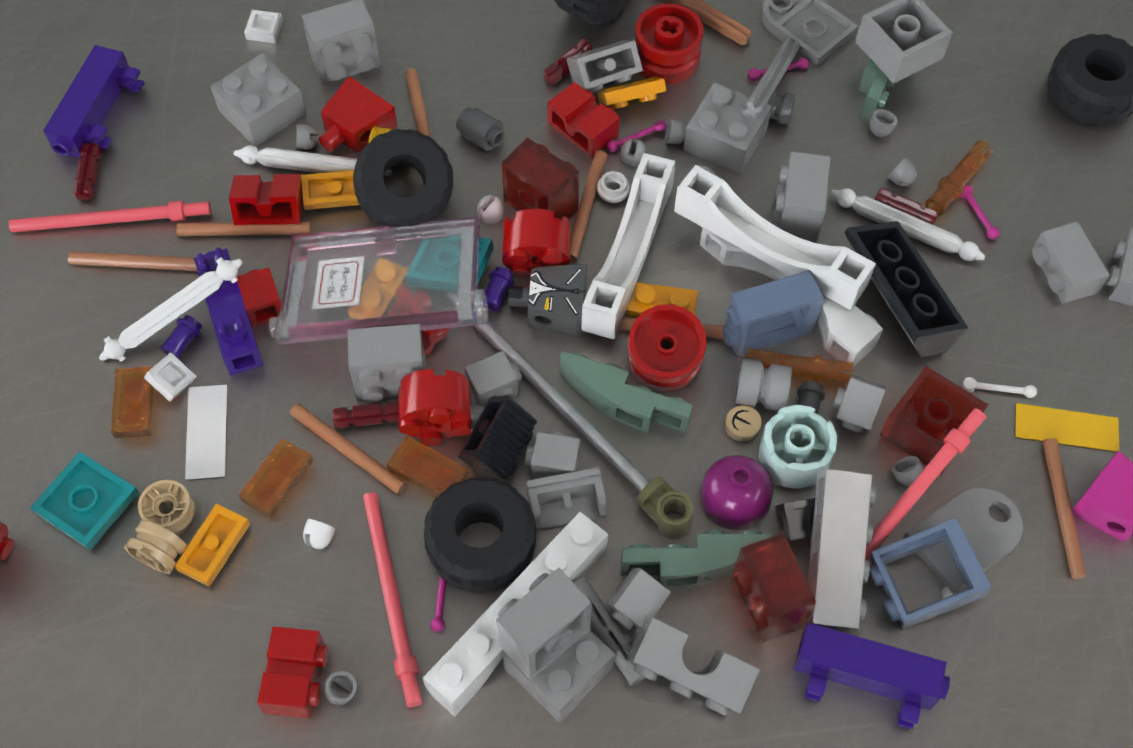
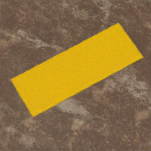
(1067, 427)

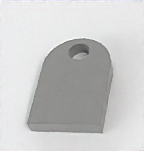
(811, 23)
(987, 537)

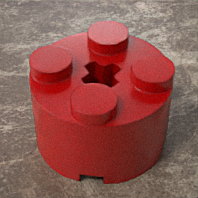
(535, 241)
(434, 406)

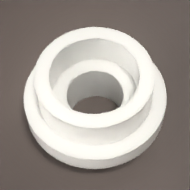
(613, 180)

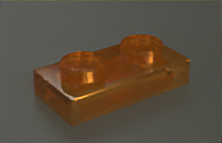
(132, 403)
(425, 467)
(276, 478)

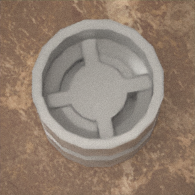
(763, 385)

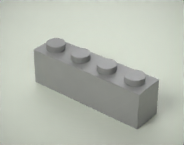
(839, 547)

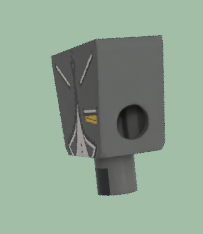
(553, 298)

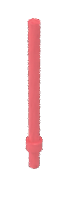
(174, 210)
(955, 442)
(405, 664)

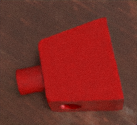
(352, 115)

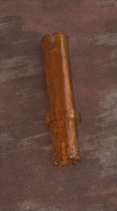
(953, 184)
(811, 367)

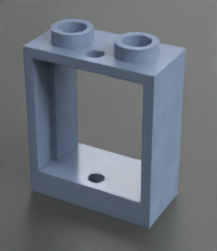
(772, 313)
(963, 556)

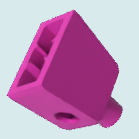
(1110, 499)

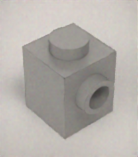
(493, 378)
(859, 403)
(552, 454)
(637, 598)

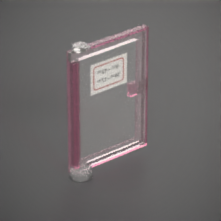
(381, 280)

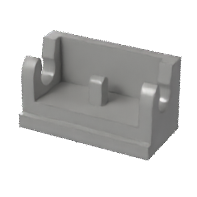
(561, 497)

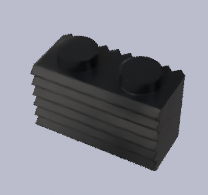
(498, 438)

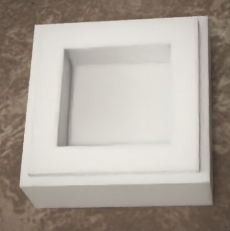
(263, 26)
(170, 377)

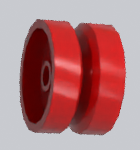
(669, 42)
(685, 346)

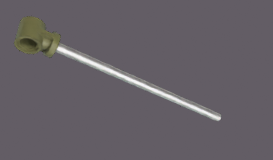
(655, 496)

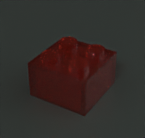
(540, 181)
(928, 415)
(772, 588)

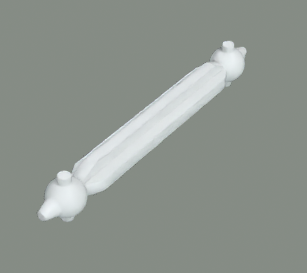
(297, 160)
(912, 226)
(171, 309)

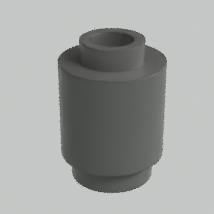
(480, 128)

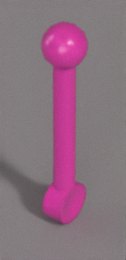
(754, 74)
(613, 145)
(992, 232)
(438, 624)

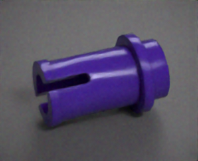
(497, 287)
(182, 336)

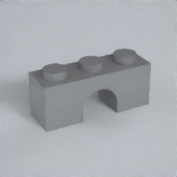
(723, 682)

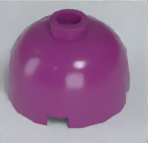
(736, 492)

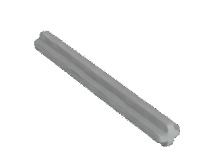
(771, 78)

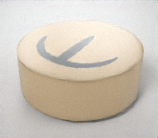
(743, 423)

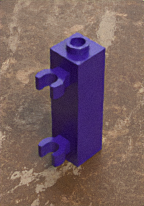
(89, 100)
(230, 318)
(872, 668)

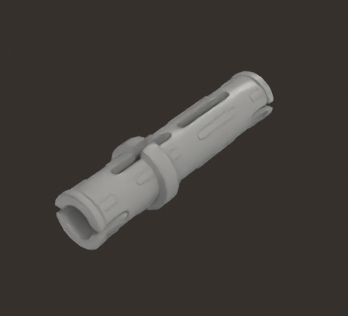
(611, 628)

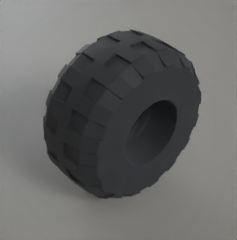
(1093, 79)
(409, 149)
(471, 503)

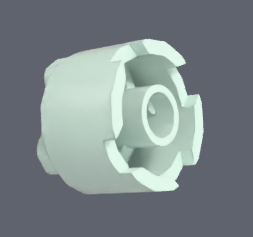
(797, 446)

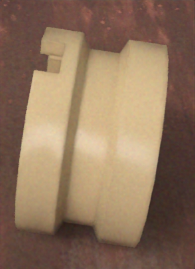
(170, 495)
(155, 546)

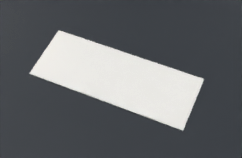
(206, 432)

